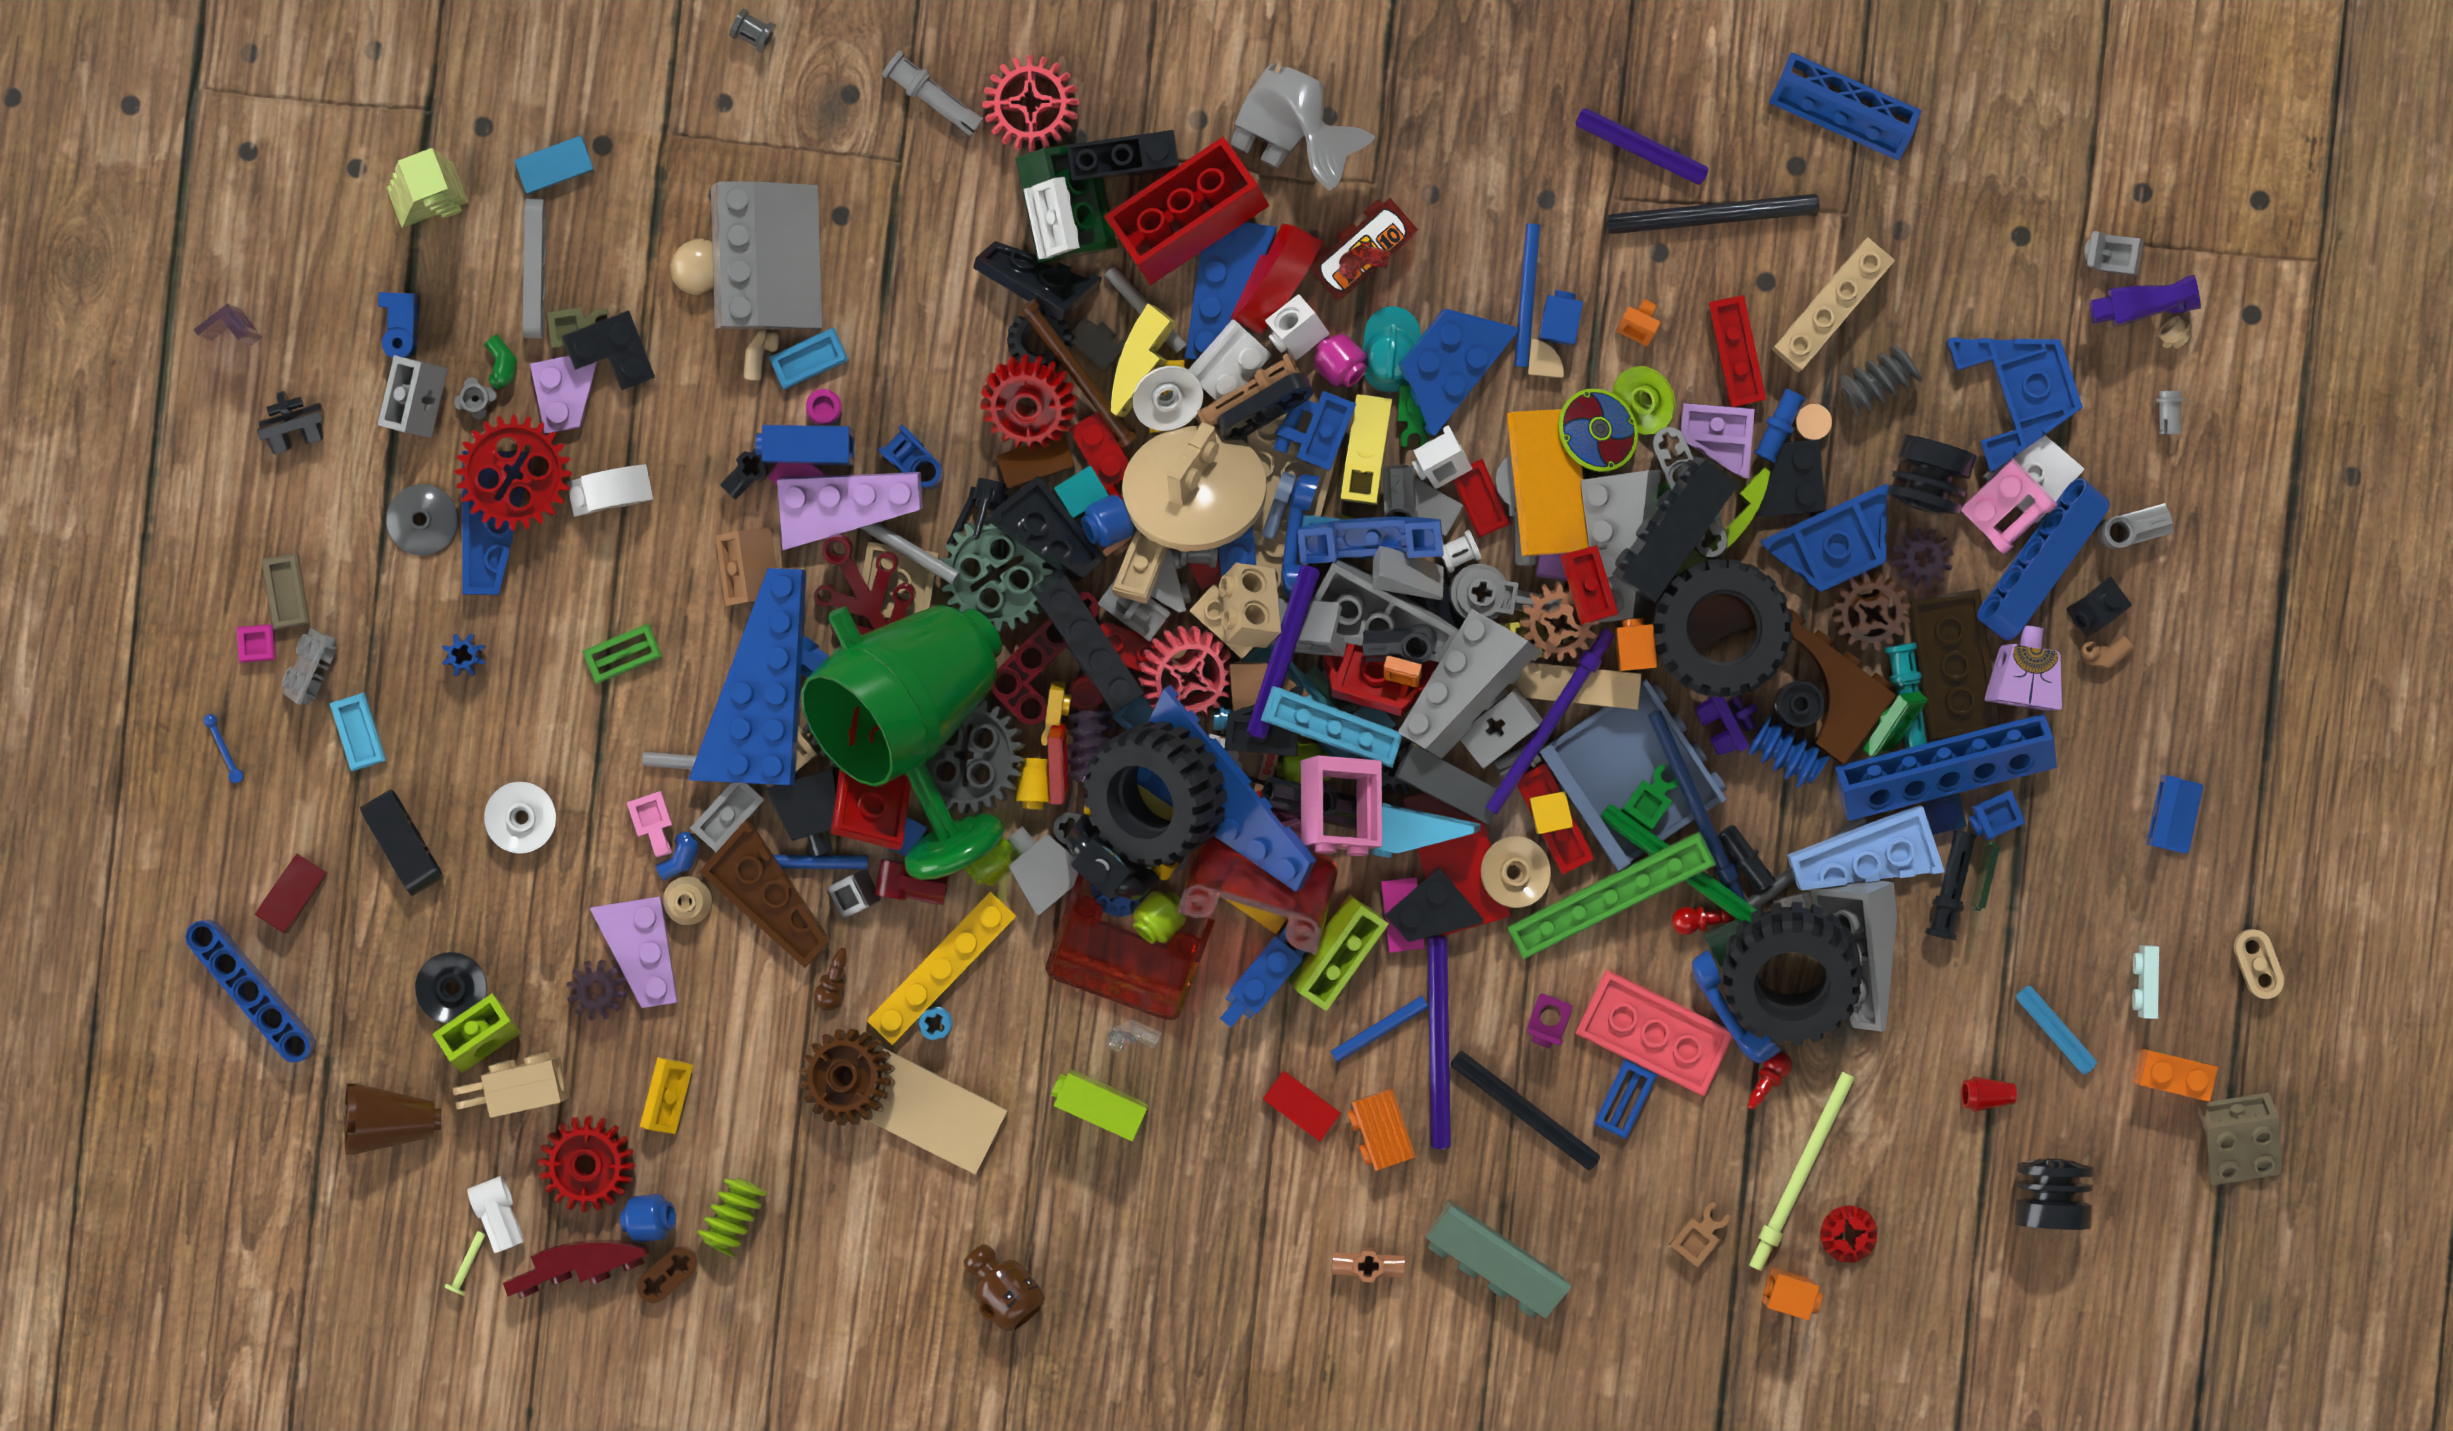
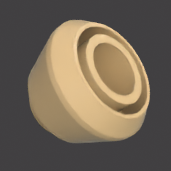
(687, 888)

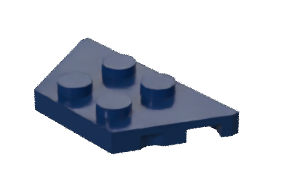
(1451, 362)
(1835, 542)

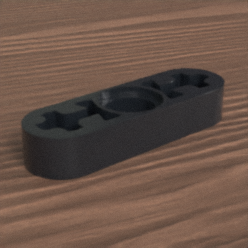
(1265, 406)

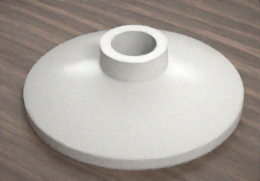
(1168, 410)
(502, 822)

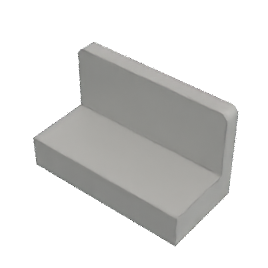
(1319, 629)

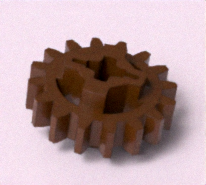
(1864, 623)

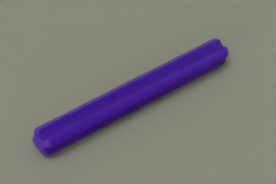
(1284, 645)

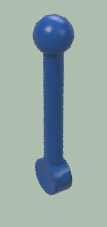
(235, 775)

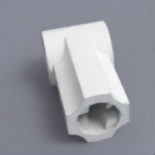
(493, 1205)

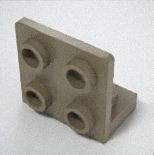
(2241, 1138)

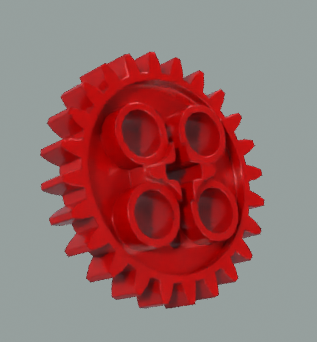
(541, 489)

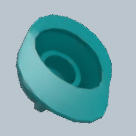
(1386, 342)

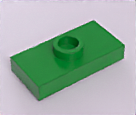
(1895, 723)

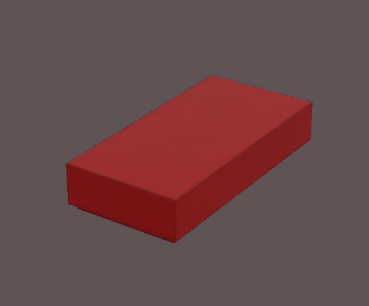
(1481, 500)
(1058, 764)
(1301, 1105)

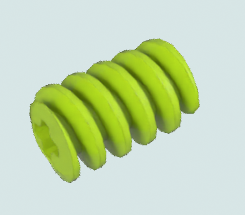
(731, 1214)

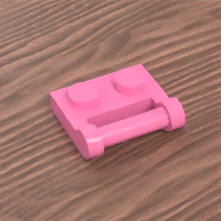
(1999, 497)

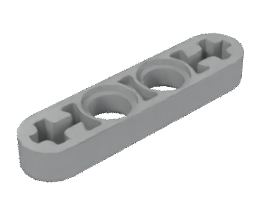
(534, 268)
(1664, 456)

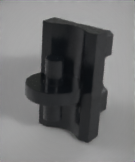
(276, 428)

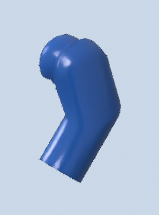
(683, 856)

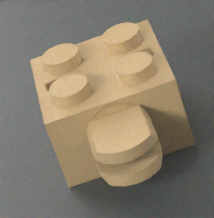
(518, 1087)

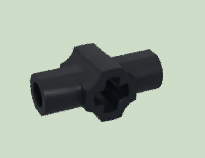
(737, 481)

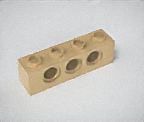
(1832, 305)

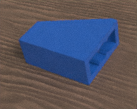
(806, 445)

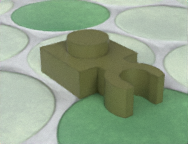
(568, 320)

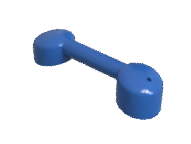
(1300, 500)
(1708, 979)

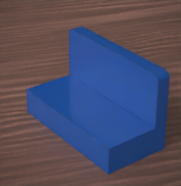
(2174, 814)

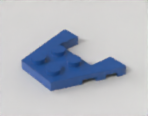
(2033, 384)

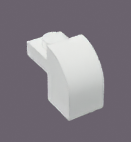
(609, 489)

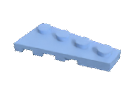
(1879, 850)

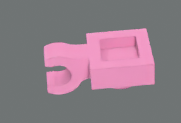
(652, 817)

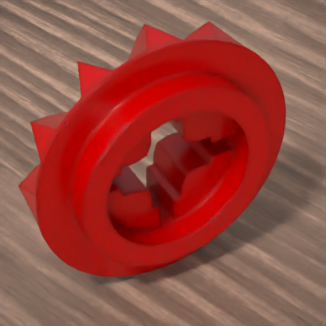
(1834, 1225)

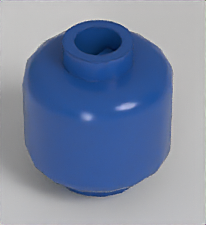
(1107, 521)
(648, 1218)

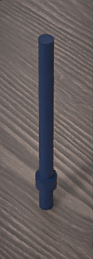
(1726, 871)

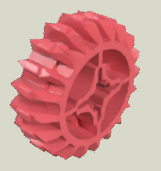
(1048, 103)
(1191, 661)

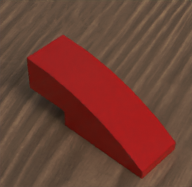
(1276, 277)

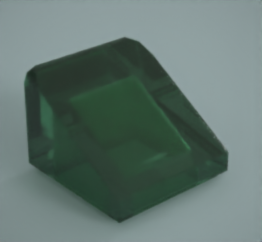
(1718, 939)

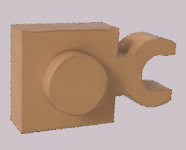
(1697, 1238)

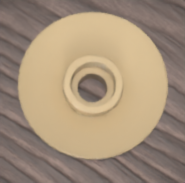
(1531, 867)

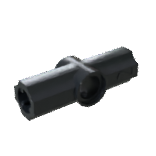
(1285, 798)

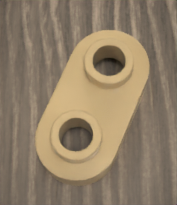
(2258, 963)

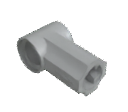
(2137, 526)

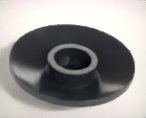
(433, 980)

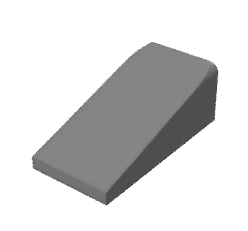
(1406, 575)

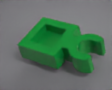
(1410, 414)
(1648, 801)

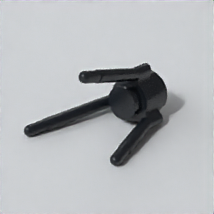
(988, 496)

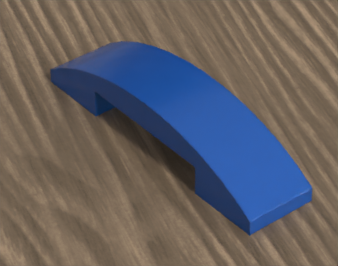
(1363, 536)

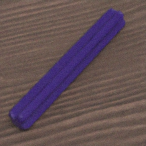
(1642, 146)

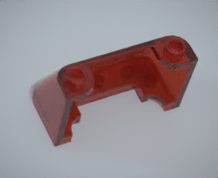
(1227, 874)

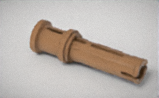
(1262, 380)

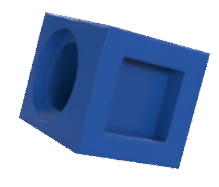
(1560, 318)

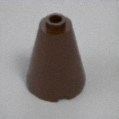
(385, 1119)

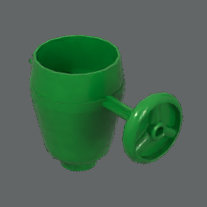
(919, 688)

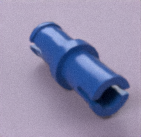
(1779, 425)

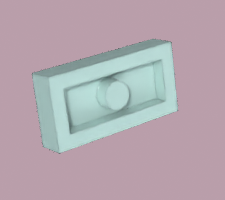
(2147, 967)

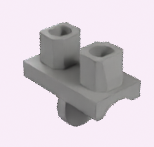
(1141, 617)

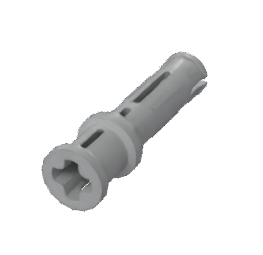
(918, 83)

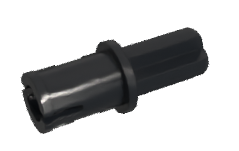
(1746, 858)

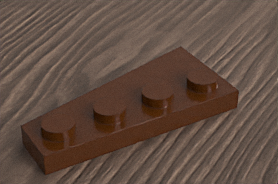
(762, 890)

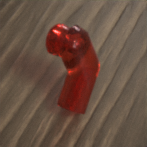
(1359, 257)

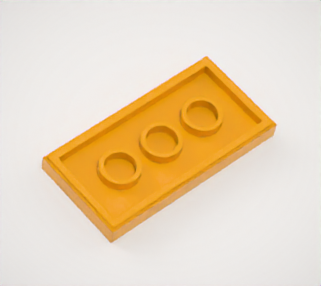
(1545, 486)

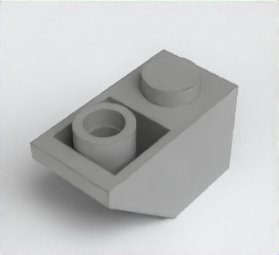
(1167, 587)

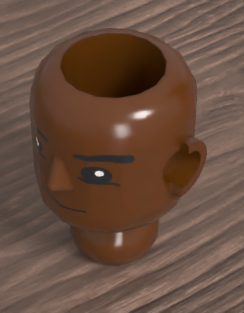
(1004, 1290)

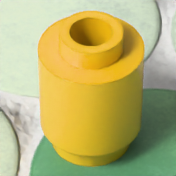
(1034, 784)

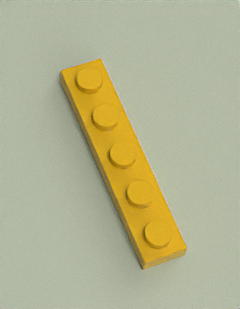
(941, 968)

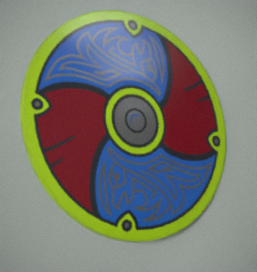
(1598, 430)

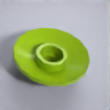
(1649, 414)

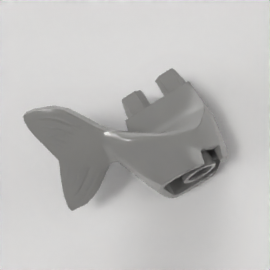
(1283, 111)

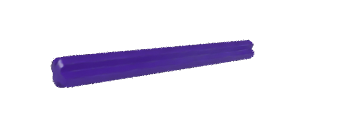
(1439, 1042)

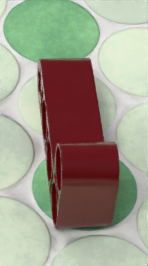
(1025, 676)

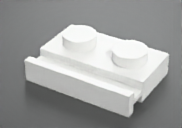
(1051, 218)
(1229, 361)

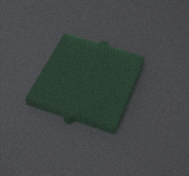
(1985, 876)

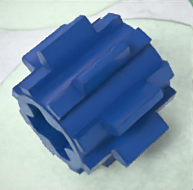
(455, 659)

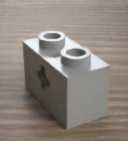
(412, 396)
(1519, 721)

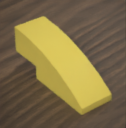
(1140, 356)

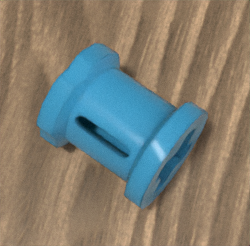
(946, 1021)

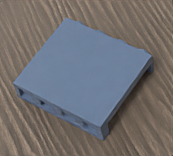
(1608, 758)

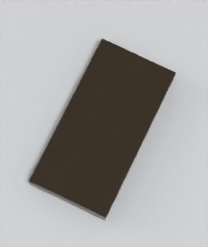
(1953, 663)

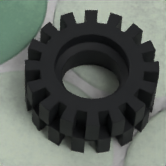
(1017, 338)

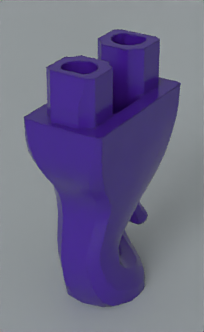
(2143, 301)

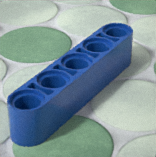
(2043, 559)
(234, 984)

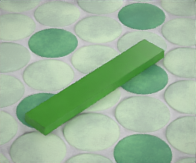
(1611, 895)

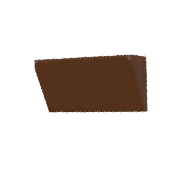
(1023, 464)

